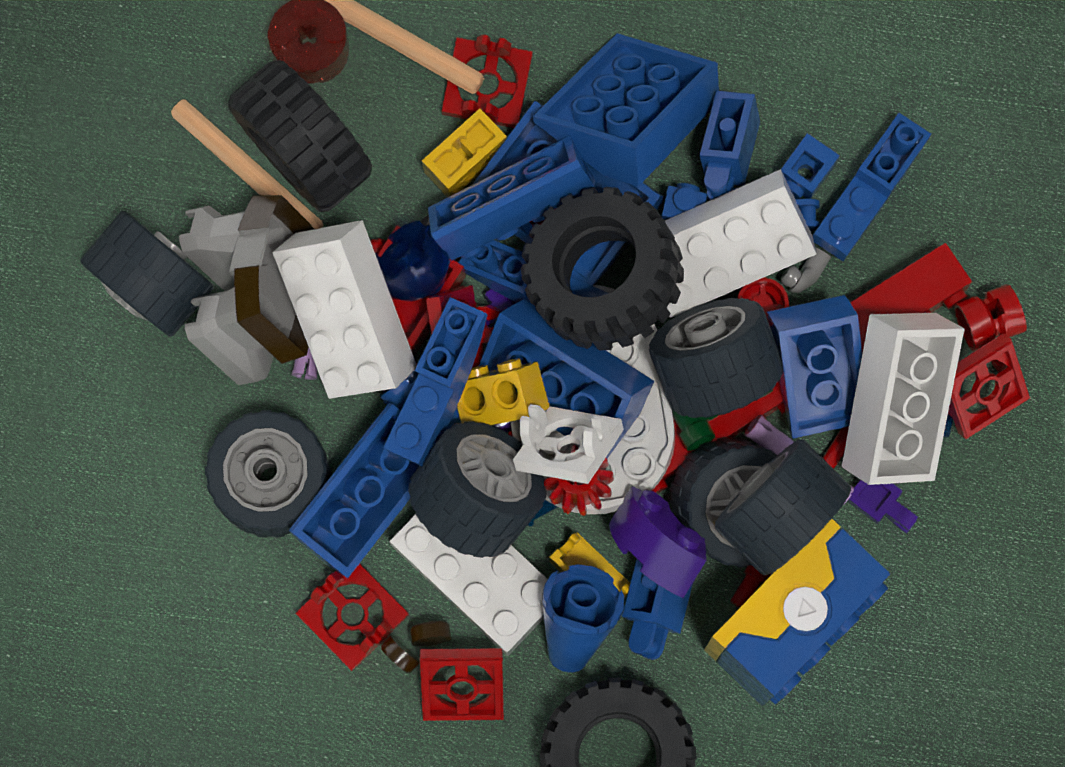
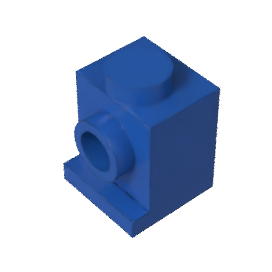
(812, 156)
(682, 199)

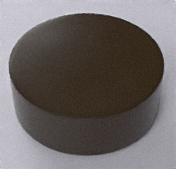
(430, 633)
(400, 654)

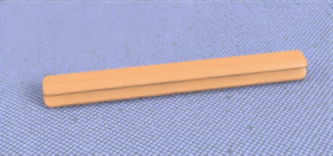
(409, 45)
(236, 158)

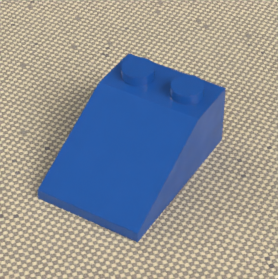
(819, 363)

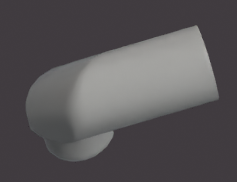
(809, 273)

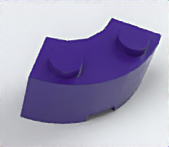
(664, 546)

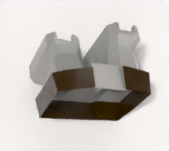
(254, 313)

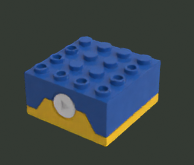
(796, 612)

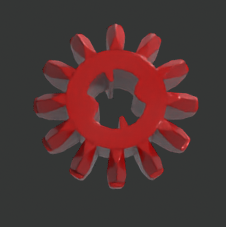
(581, 495)

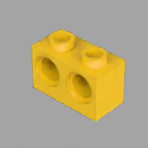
(463, 154)
(501, 399)

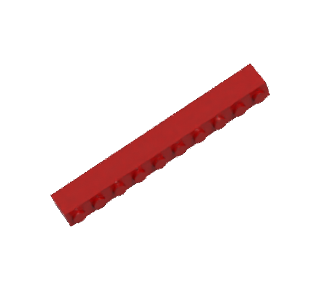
(919, 288)

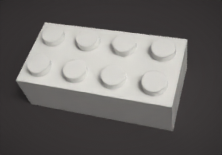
(738, 240)
(345, 309)
(902, 397)
(493, 592)

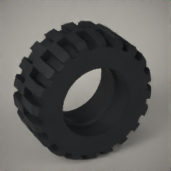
(300, 135)
(574, 230)
(619, 700)

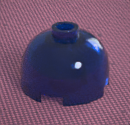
(413, 263)

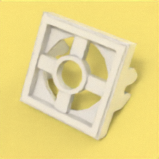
(592, 432)

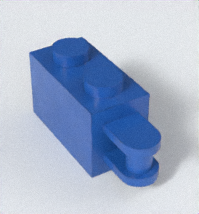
(729, 142)
(653, 614)

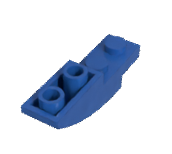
(871, 187)
(500, 270)
(439, 382)

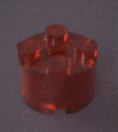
(305, 20)

